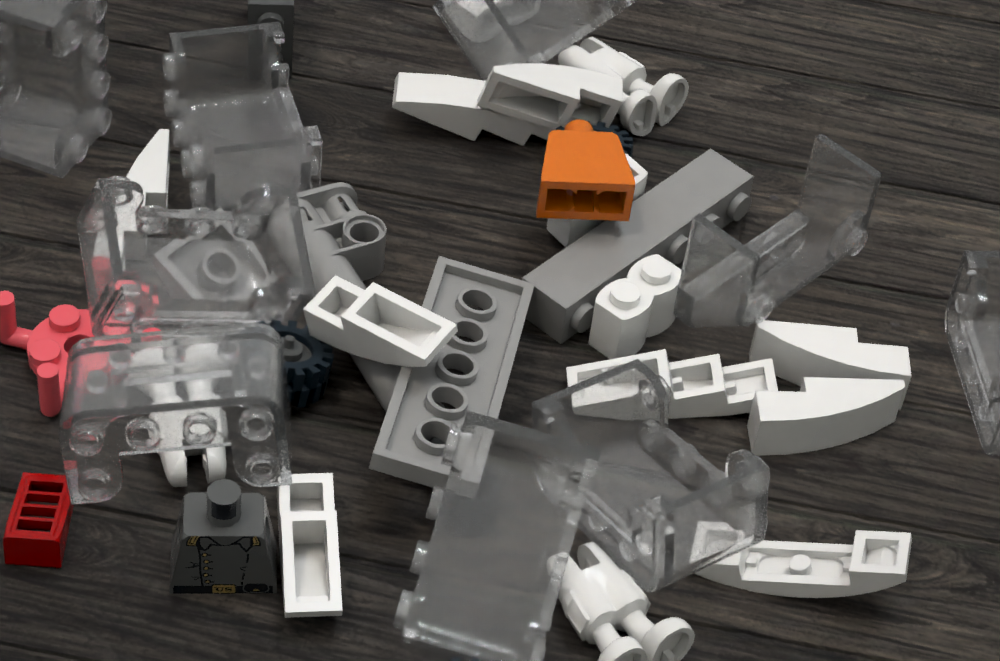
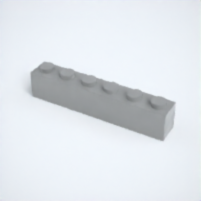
(657, 225)

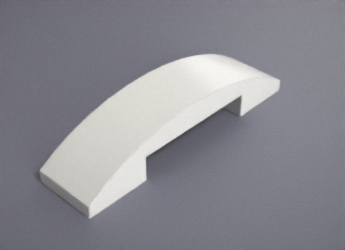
(818, 569)

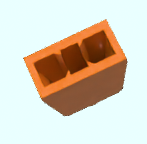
(585, 176)

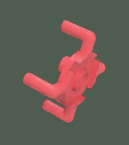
(47, 346)

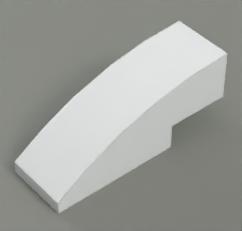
(552, 94)
(376, 324)
(826, 352)
(821, 414)
(309, 546)

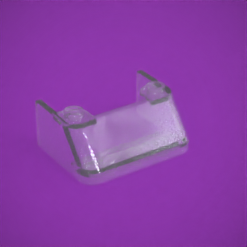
(742, 283)

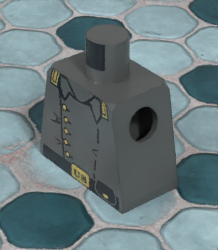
(223, 543)

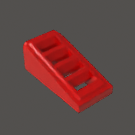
(38, 547)

